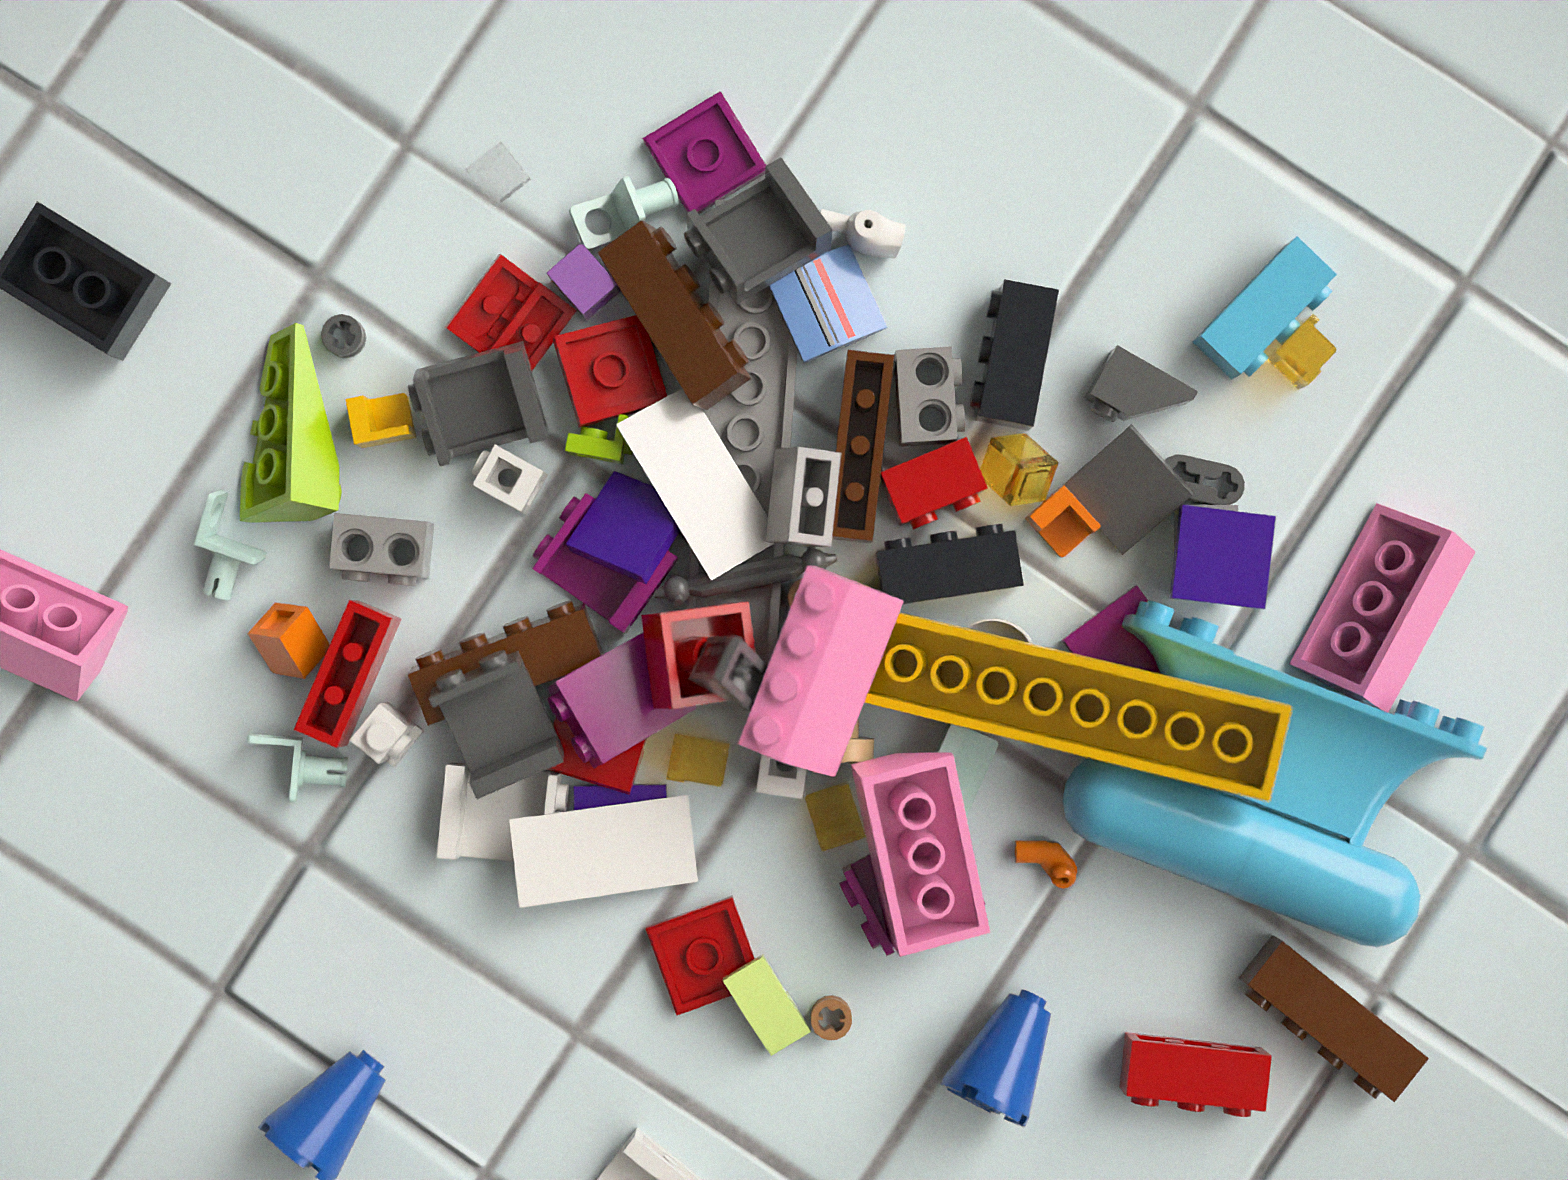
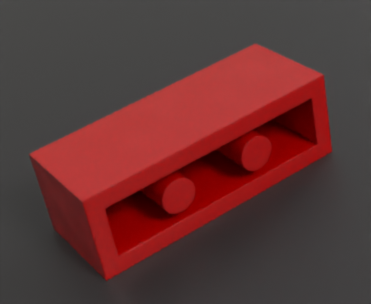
(347, 674)
(1195, 1074)

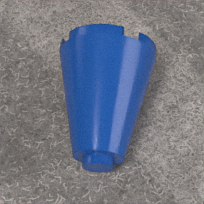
(1004, 1059)
(327, 1115)

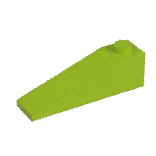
(294, 455)

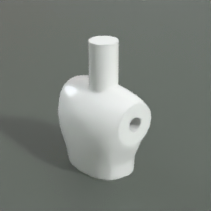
(868, 232)

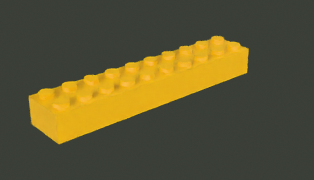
(1082, 706)

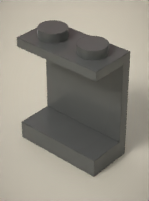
(498, 722)

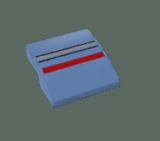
(827, 304)

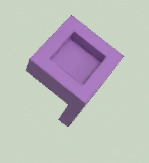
(584, 281)

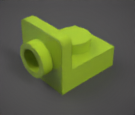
(594, 444)

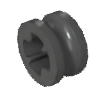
(331, 342)

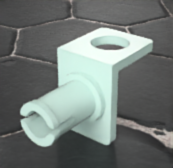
(623, 208)
(226, 551)
(304, 767)

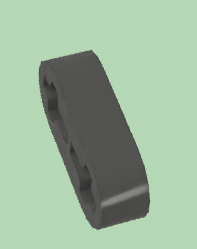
(1209, 470)

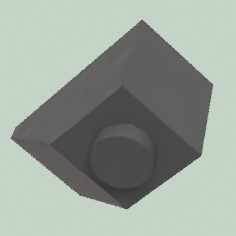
(1133, 388)

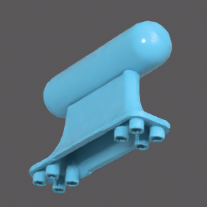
(1330, 782)

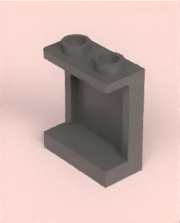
(759, 234)
(478, 402)

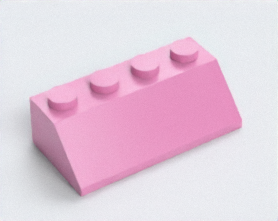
(1383, 607)
(53, 627)
(820, 671)
(920, 850)

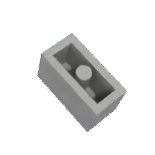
(803, 497)

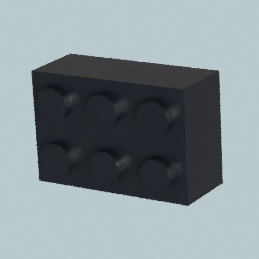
(80, 282)

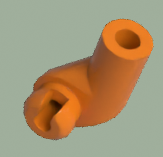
(1052, 859)

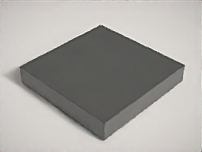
(1128, 489)

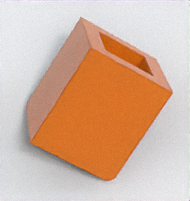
(1062, 521)
(289, 640)

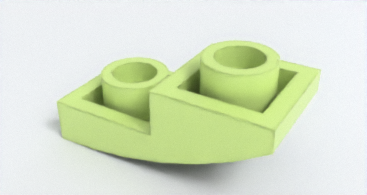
(766, 1005)

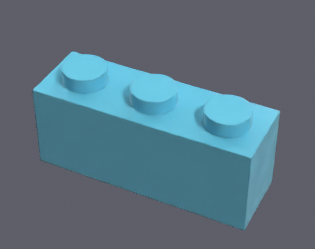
(1266, 309)

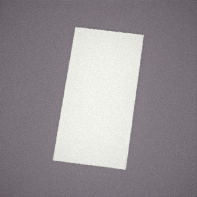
(697, 482)
(603, 851)

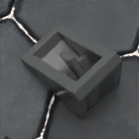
(729, 670)

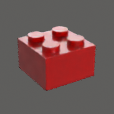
(675, 643)

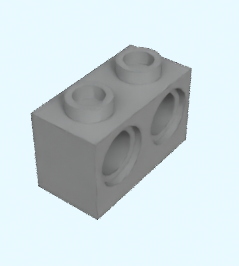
(915, 396)
(383, 536)

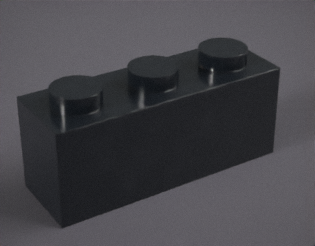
(1014, 354)
(950, 565)

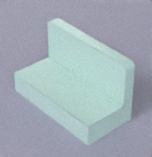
(971, 755)

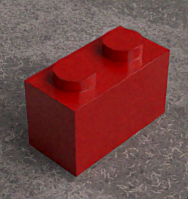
(934, 482)

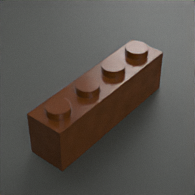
(675, 315)
(861, 443)
(547, 647)
(1333, 1018)

